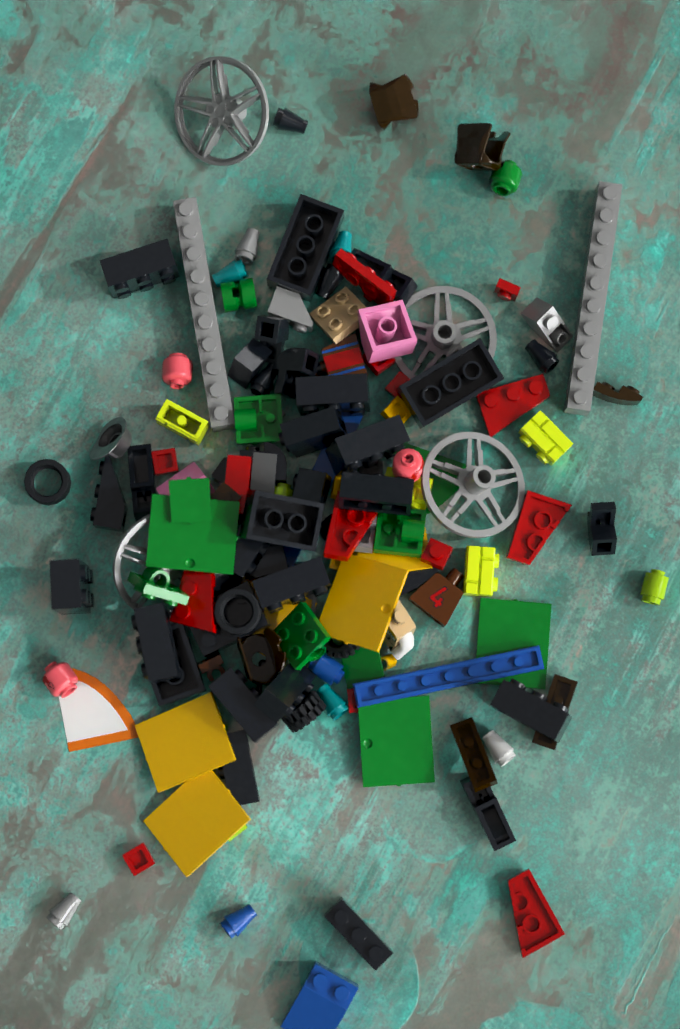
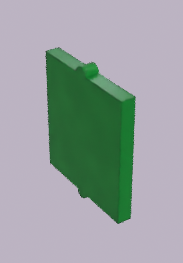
(190, 500)
(362, 666)

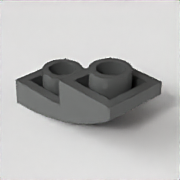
(263, 472)

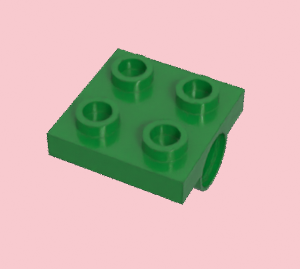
(257, 419)
(400, 533)
(162, 588)
(302, 636)

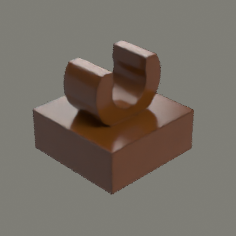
(210, 664)

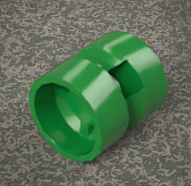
(247, 295)

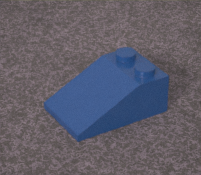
(321, 1000)

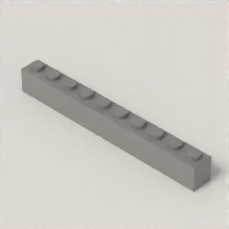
(592, 298)
(204, 314)

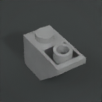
(290, 306)
(547, 323)

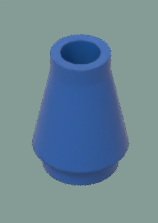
(238, 921)

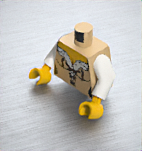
(399, 636)

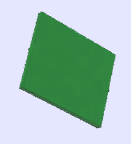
(195, 546)
(511, 627)
(396, 742)

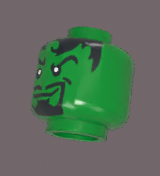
(506, 179)

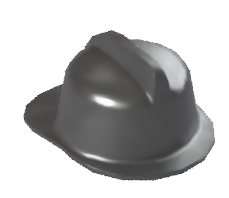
(112, 440)

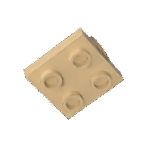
(338, 315)

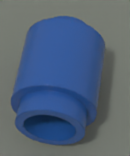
(327, 669)

